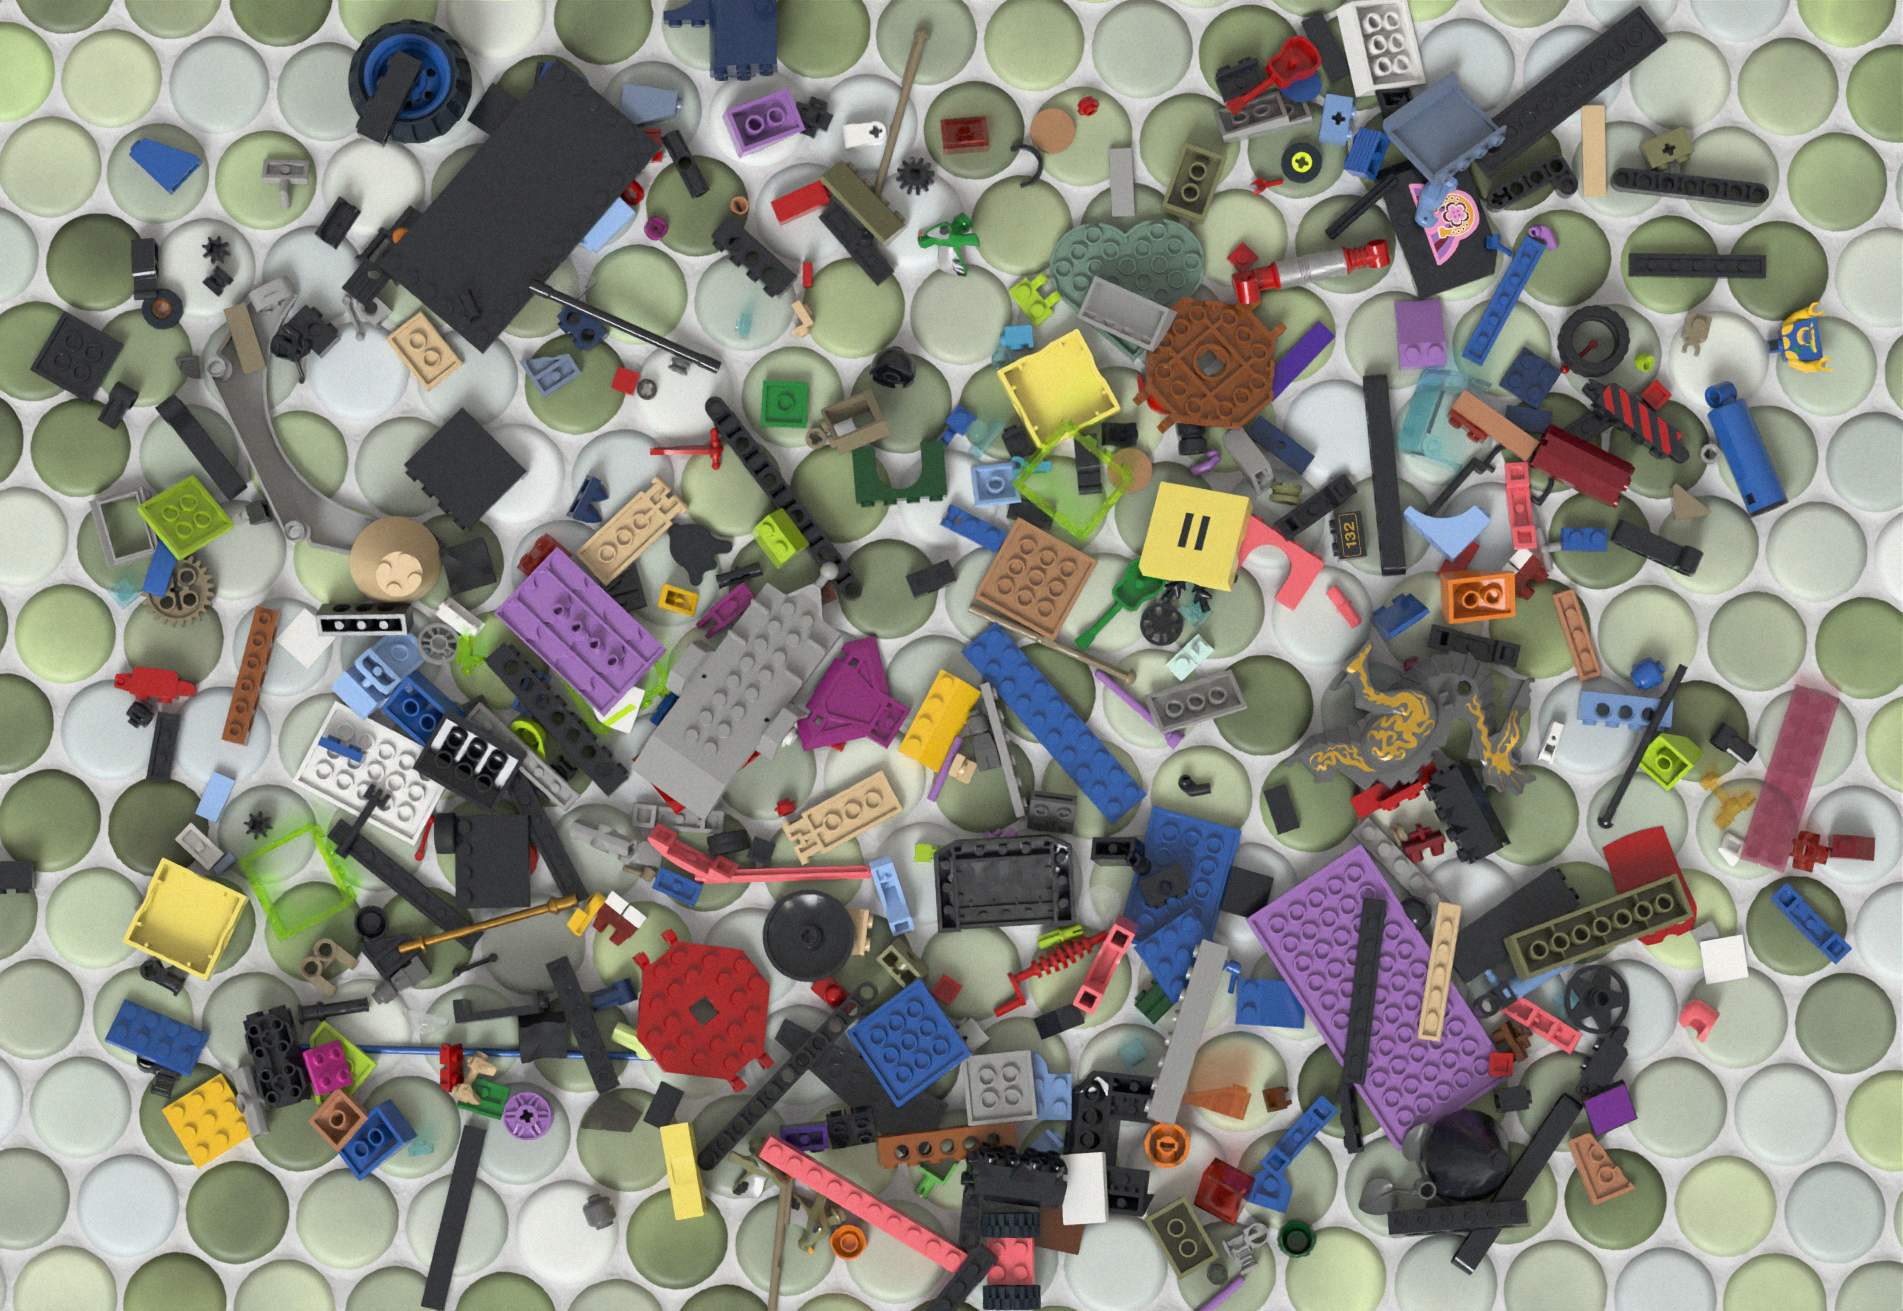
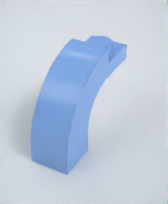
(891, 895)

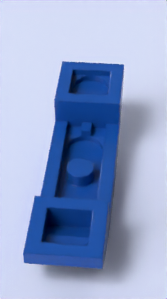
(160, 571)
(1810, 924)
(1298, 1136)

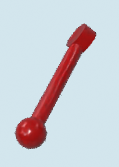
(1592, 345)
(419, 855)

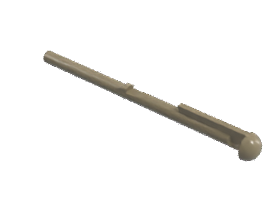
(907, 82)
(1129, 677)
(783, 1218)

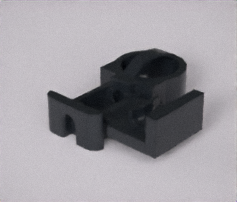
(164, 1080)

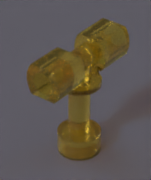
(1730, 806)

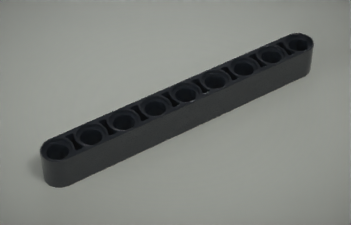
(1384, 475)
(1521, 1177)

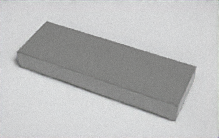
(1121, 182)

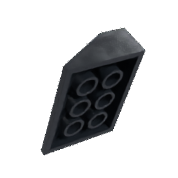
(469, 761)
(492, 861)

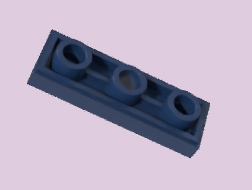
(1268, 436)

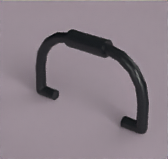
(1539, 502)

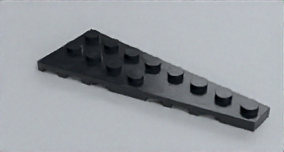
(858, 1086)

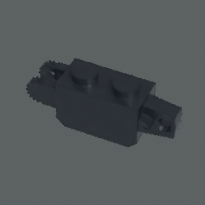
(1604, 1061)

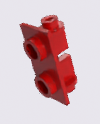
(452, 1057)

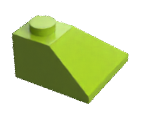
(1670, 759)

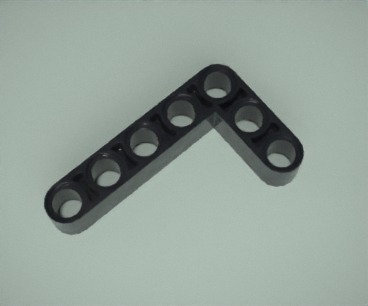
(201, 446)

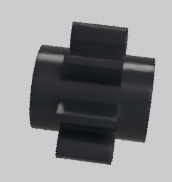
(210, 251)
(140, 714)
(251, 824)

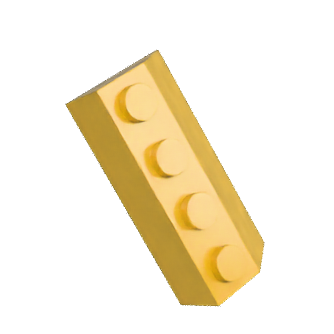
(939, 721)

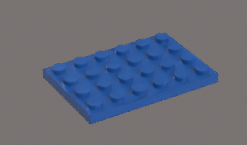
(1205, 857)

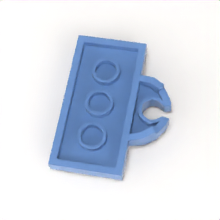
(1052, 1091)

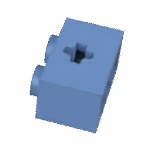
(1336, 106)

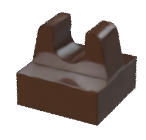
(1275, 1098)

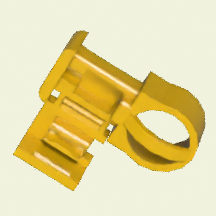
(580, 919)

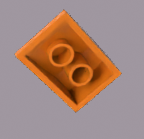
(1477, 595)

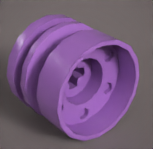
(540, 1123)

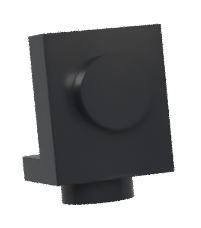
(1119, 434)

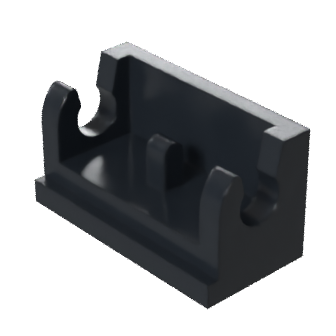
(337, 223)

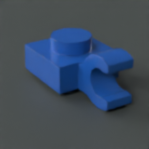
(958, 423)

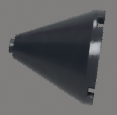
(1467, 1155)

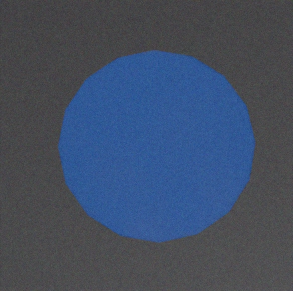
(1304, 89)

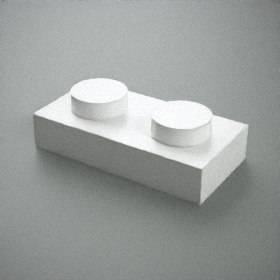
(199, 846)

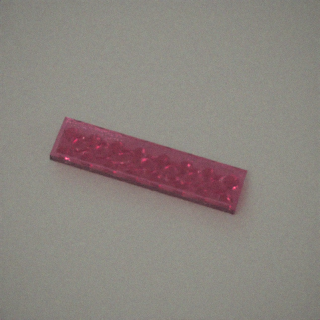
(1789, 778)

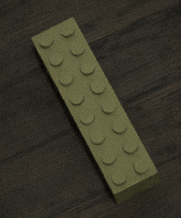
(1598, 928)

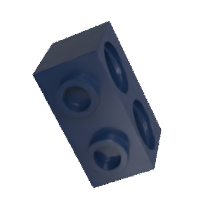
(585, 324)

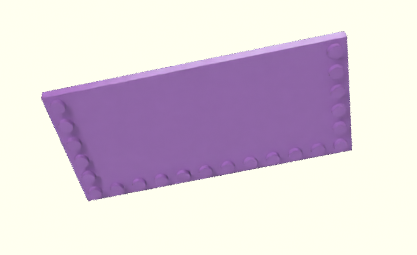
(1405, 1075)

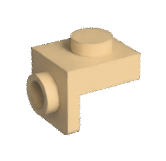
(803, 313)

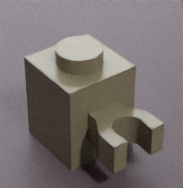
(1695, 331)

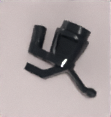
(291, 350)

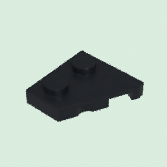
(628, 590)

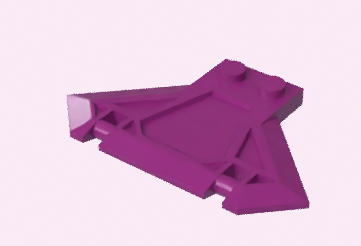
(853, 701)

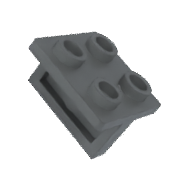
(1052, 812)

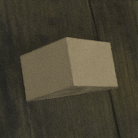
(1685, 505)

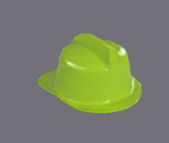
(532, 734)

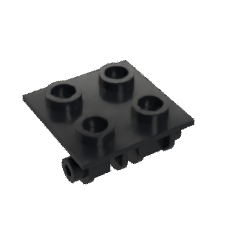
(852, 1128)

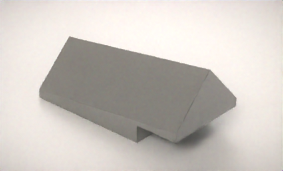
(1262, 117)

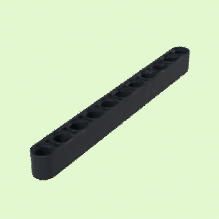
(777, 1081)

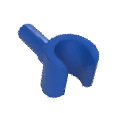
(1494, 243)
(1235, 969)

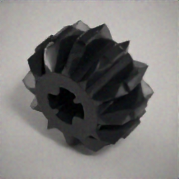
(924, 175)

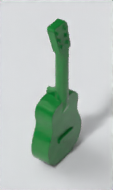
(1129, 595)

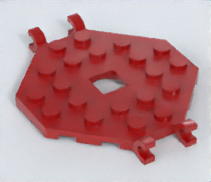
(672, 1031)

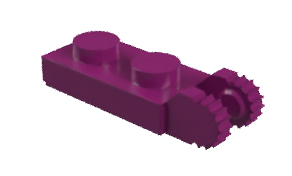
(728, 609)

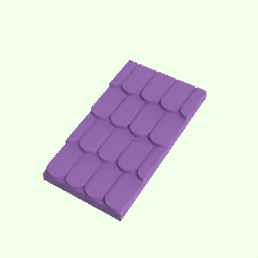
(580, 631)

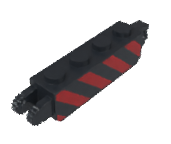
(1637, 420)

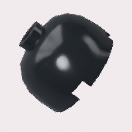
(893, 367)

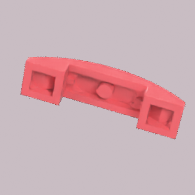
(1519, 505)
(690, 859)

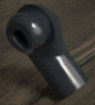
(1191, 788)

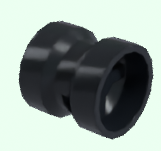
(218, 281)

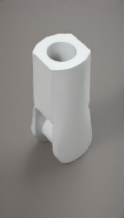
(1553, 739)

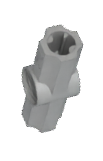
(603, 838)
(250, 1101)

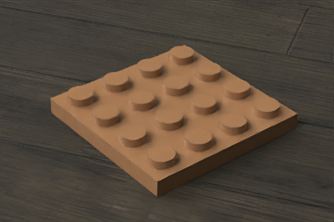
(1035, 579)

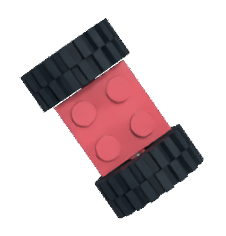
(1013, 1276)

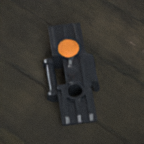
(360, 285)

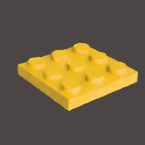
(208, 1121)

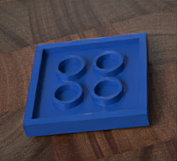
(1170, 953)

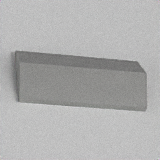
(1195, 702)

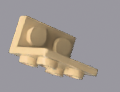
(862, 922)

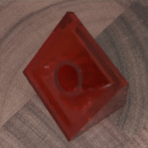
(964, 135)

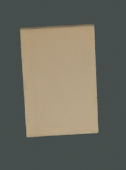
(424, 351)

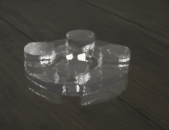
(1093, 896)

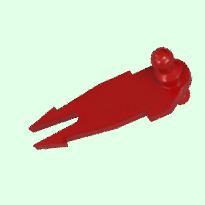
(714, 449)

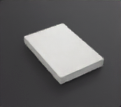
(1086, 1189)

